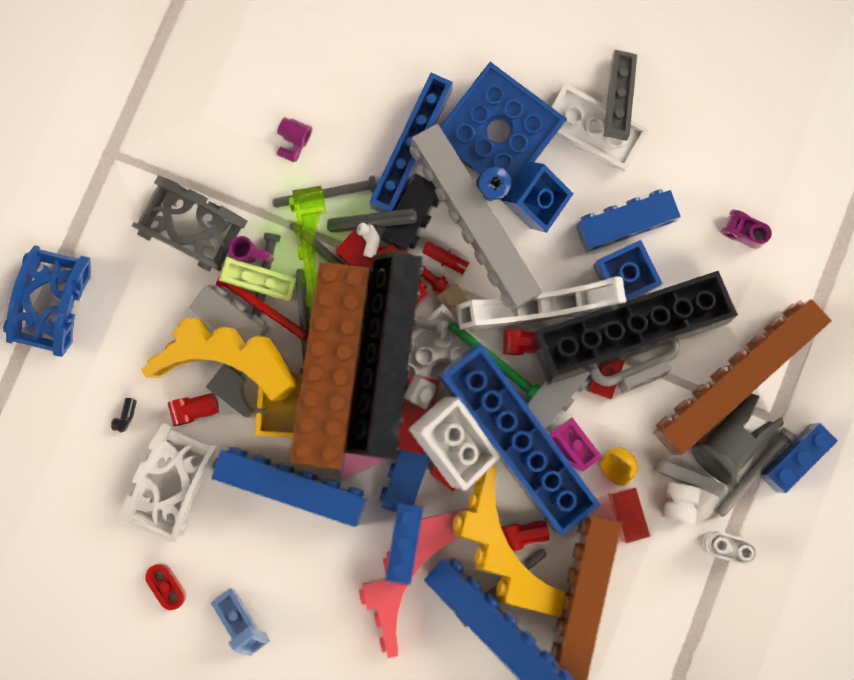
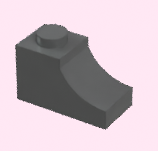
(229, 386)

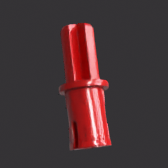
(445, 257)

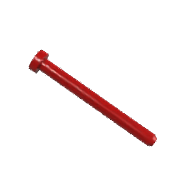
(266, 309)

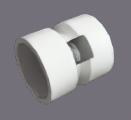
(682, 502)

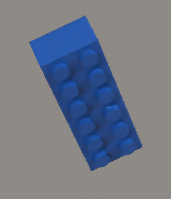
(288, 487)

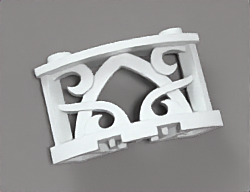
(161, 448)

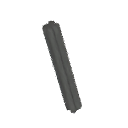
(379, 219)

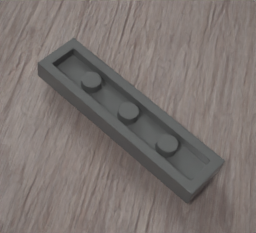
(620, 95)

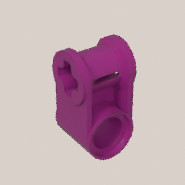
(744, 229)

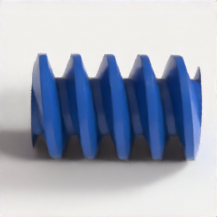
(498, 176)

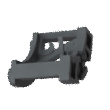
(167, 194)

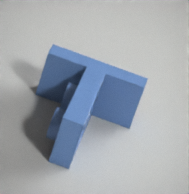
(239, 624)

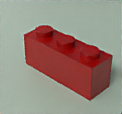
(411, 414)

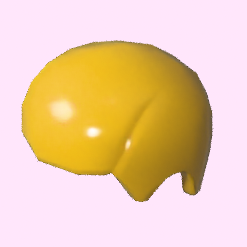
(619, 465)

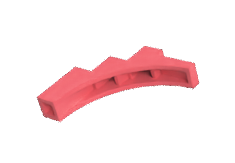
(386, 596)

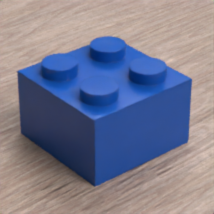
(537, 196)
(633, 266)

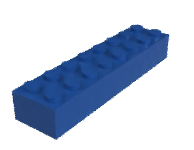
(519, 439)

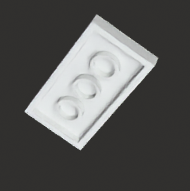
(586, 128)

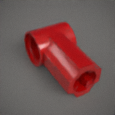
(517, 342)
(187, 409)
(526, 534)

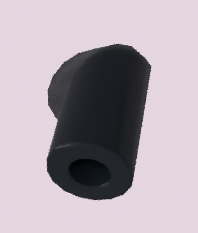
(126, 416)

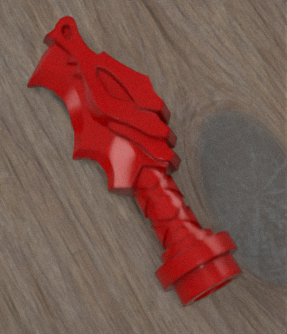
(438, 283)

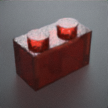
(629, 512)

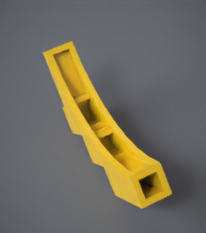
(256, 358)
(494, 556)

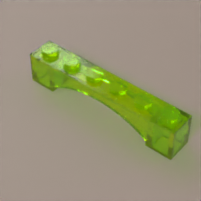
(309, 207)

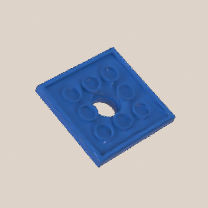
(501, 98)

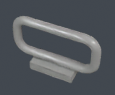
(641, 373)

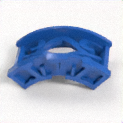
(62, 328)

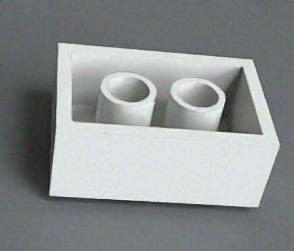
(454, 443)

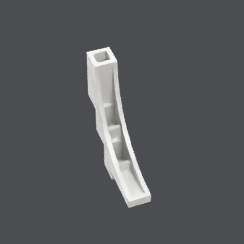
(549, 305)

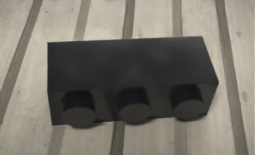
(420, 197)

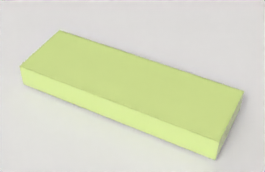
(257, 279)

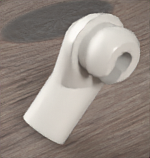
(371, 237)

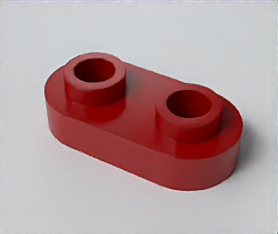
(163, 588)

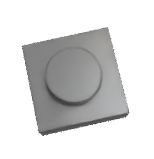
(420, 391)

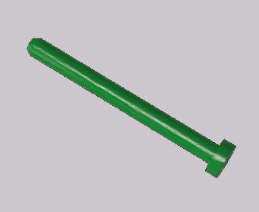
(506, 369)

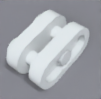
(729, 547)

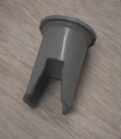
(732, 445)

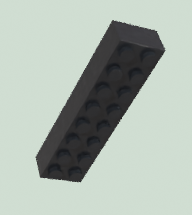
(633, 327)
(384, 355)

